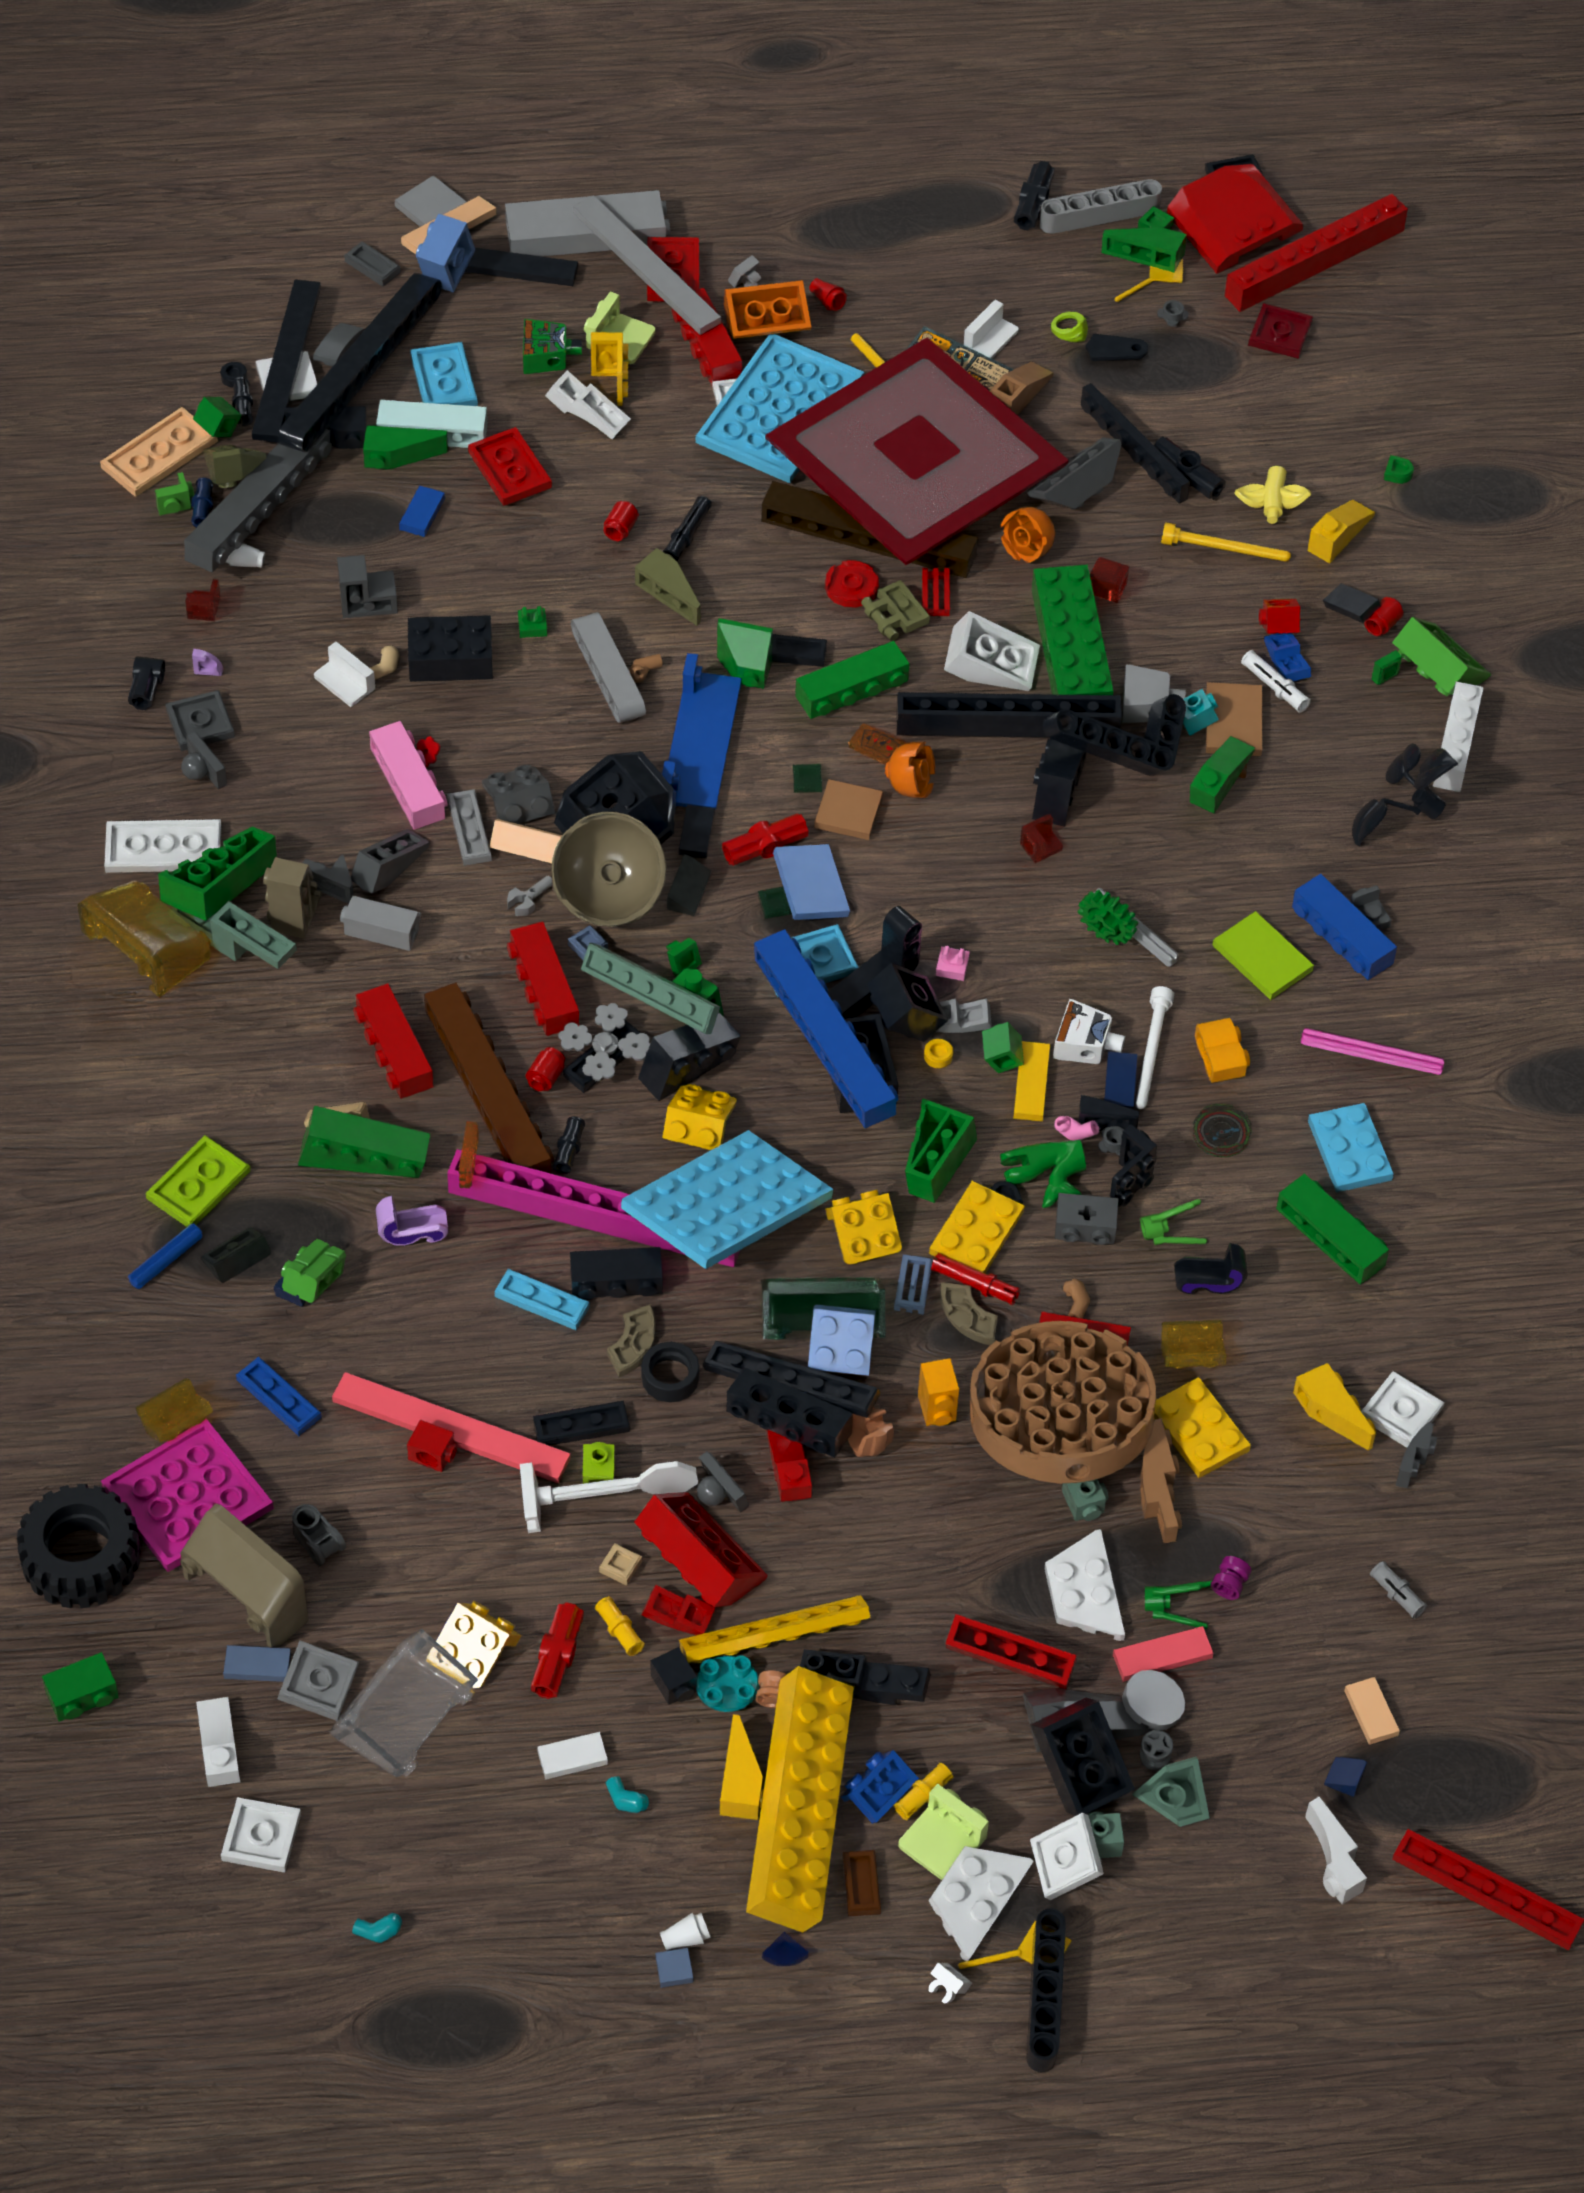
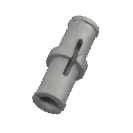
(1405, 1596)

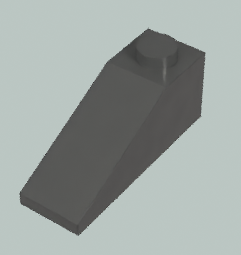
(384, 861)

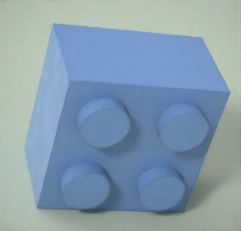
(446, 251)
(841, 1339)

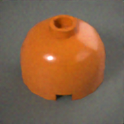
(1027, 534)
(911, 769)

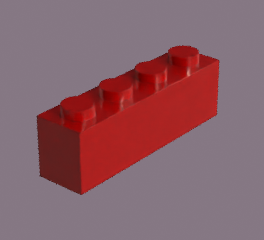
(713, 348)
(543, 978)
(394, 1041)
(1011, 1651)

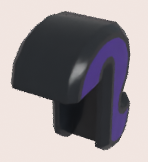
(1212, 1273)

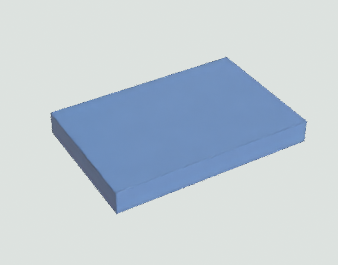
(811, 882)

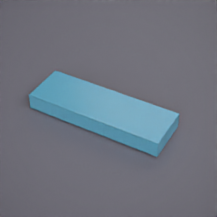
(542, 1299)

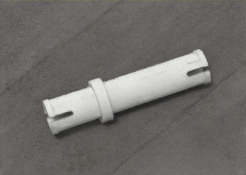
(1297, 699)

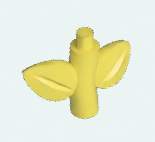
(1273, 495)

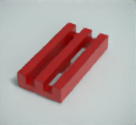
(936, 575)

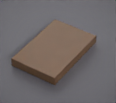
(1238, 715)

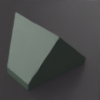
(1177, 1792)

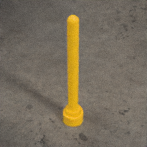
(1173, 534)

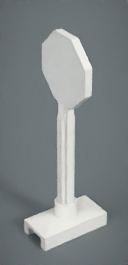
(658, 1479)

